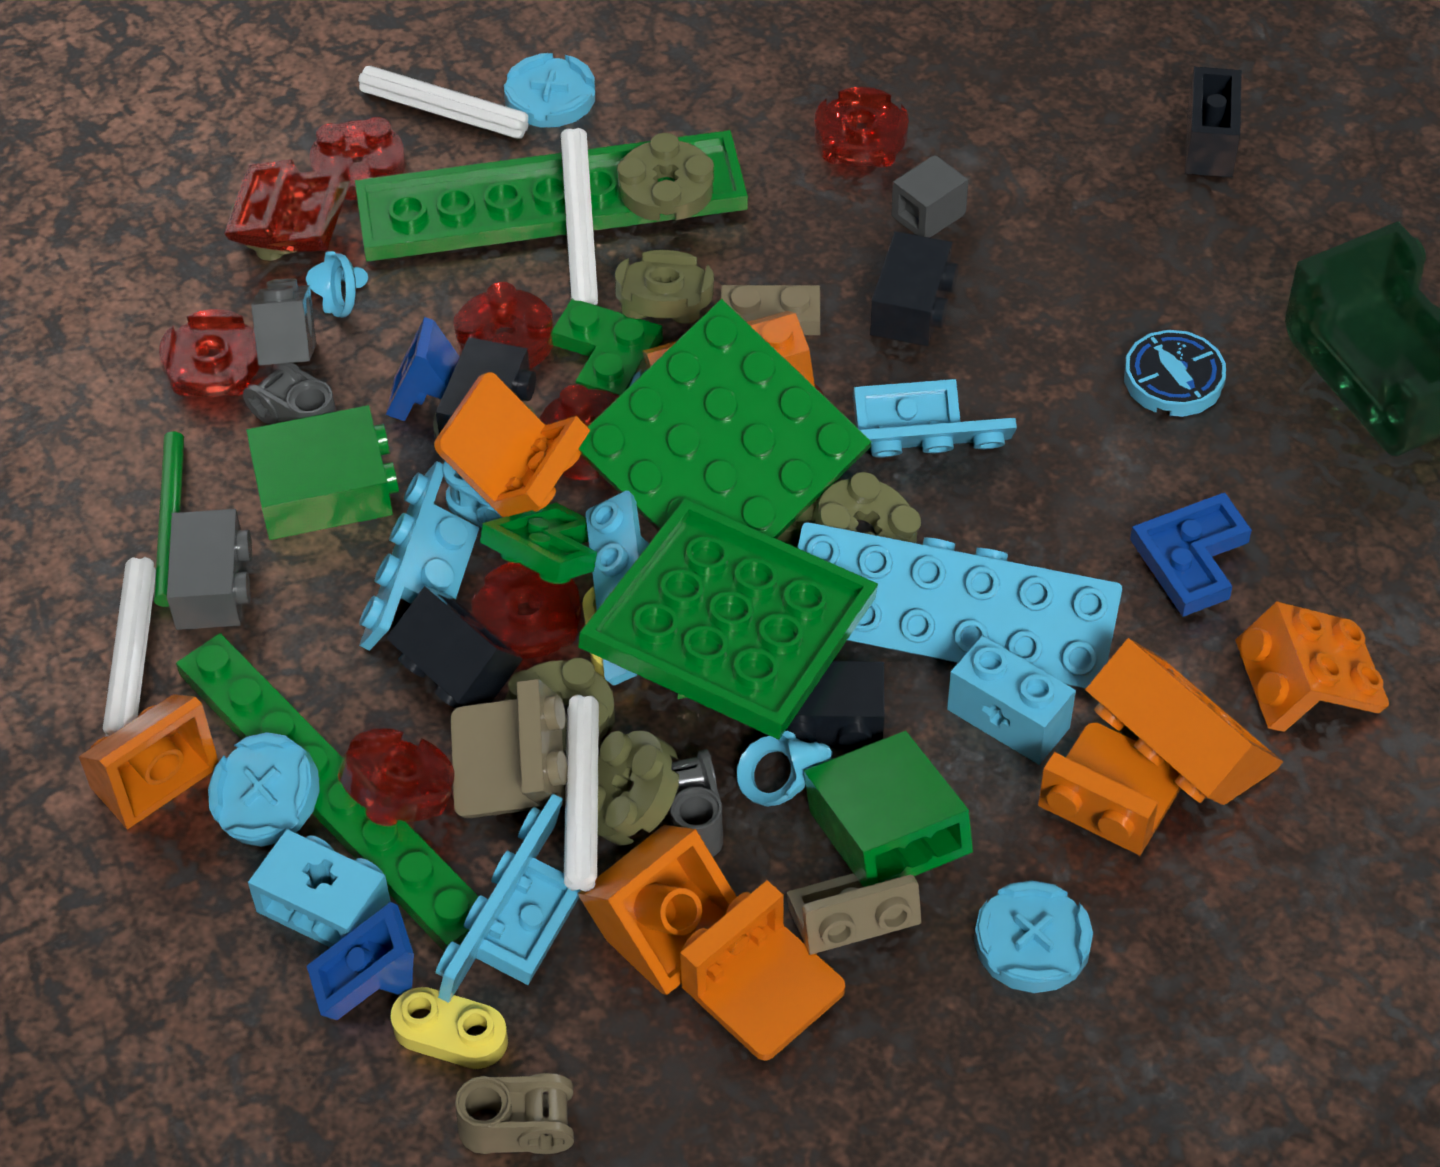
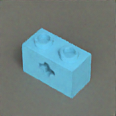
(1010, 699)
(317, 888)

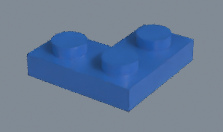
(1182, 549)

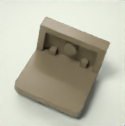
(509, 753)

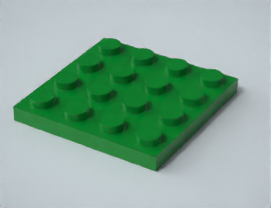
(724, 429)
(729, 618)

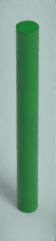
(169, 503)

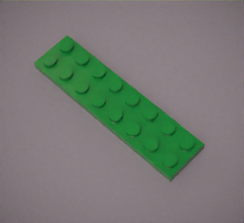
(515, 200)

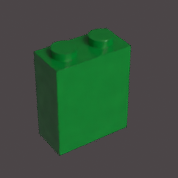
(322, 472)
(888, 810)

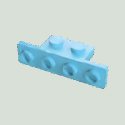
(923, 417)
(618, 542)
(428, 552)
(521, 914)

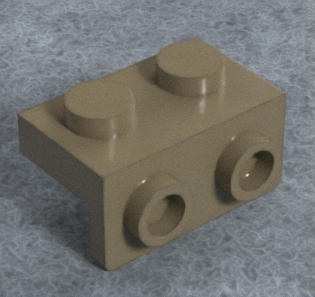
(846, 912)

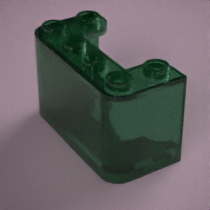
(1372, 334)

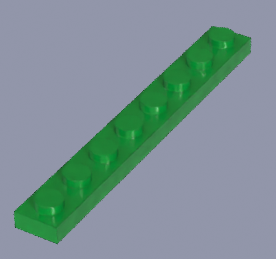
(412, 869)

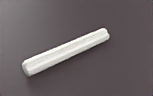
(443, 102)
(579, 216)
(130, 644)
(581, 794)

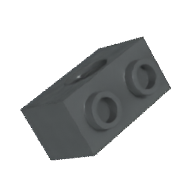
(283, 323)

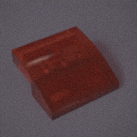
(287, 208)

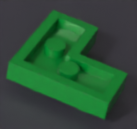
(609, 341)
(544, 542)

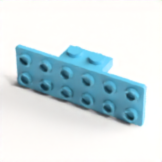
(946, 599)

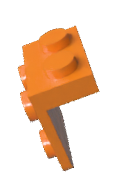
(507, 448)
(1305, 658)
(1109, 788)
(758, 974)

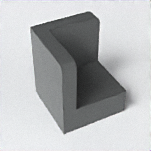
(929, 197)

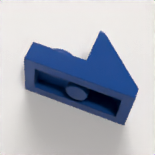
(423, 370)
(362, 962)

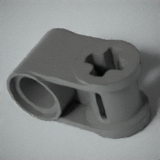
(288, 395)
(698, 800)

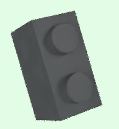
(207, 569)

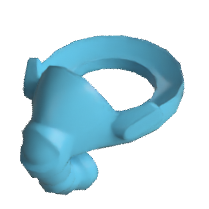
(326, 281)
(801, 756)

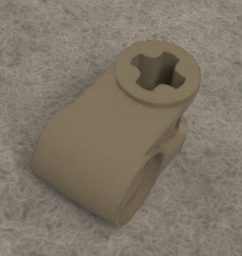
(520, 1114)

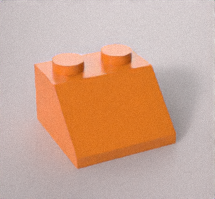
(151, 759)
(658, 900)

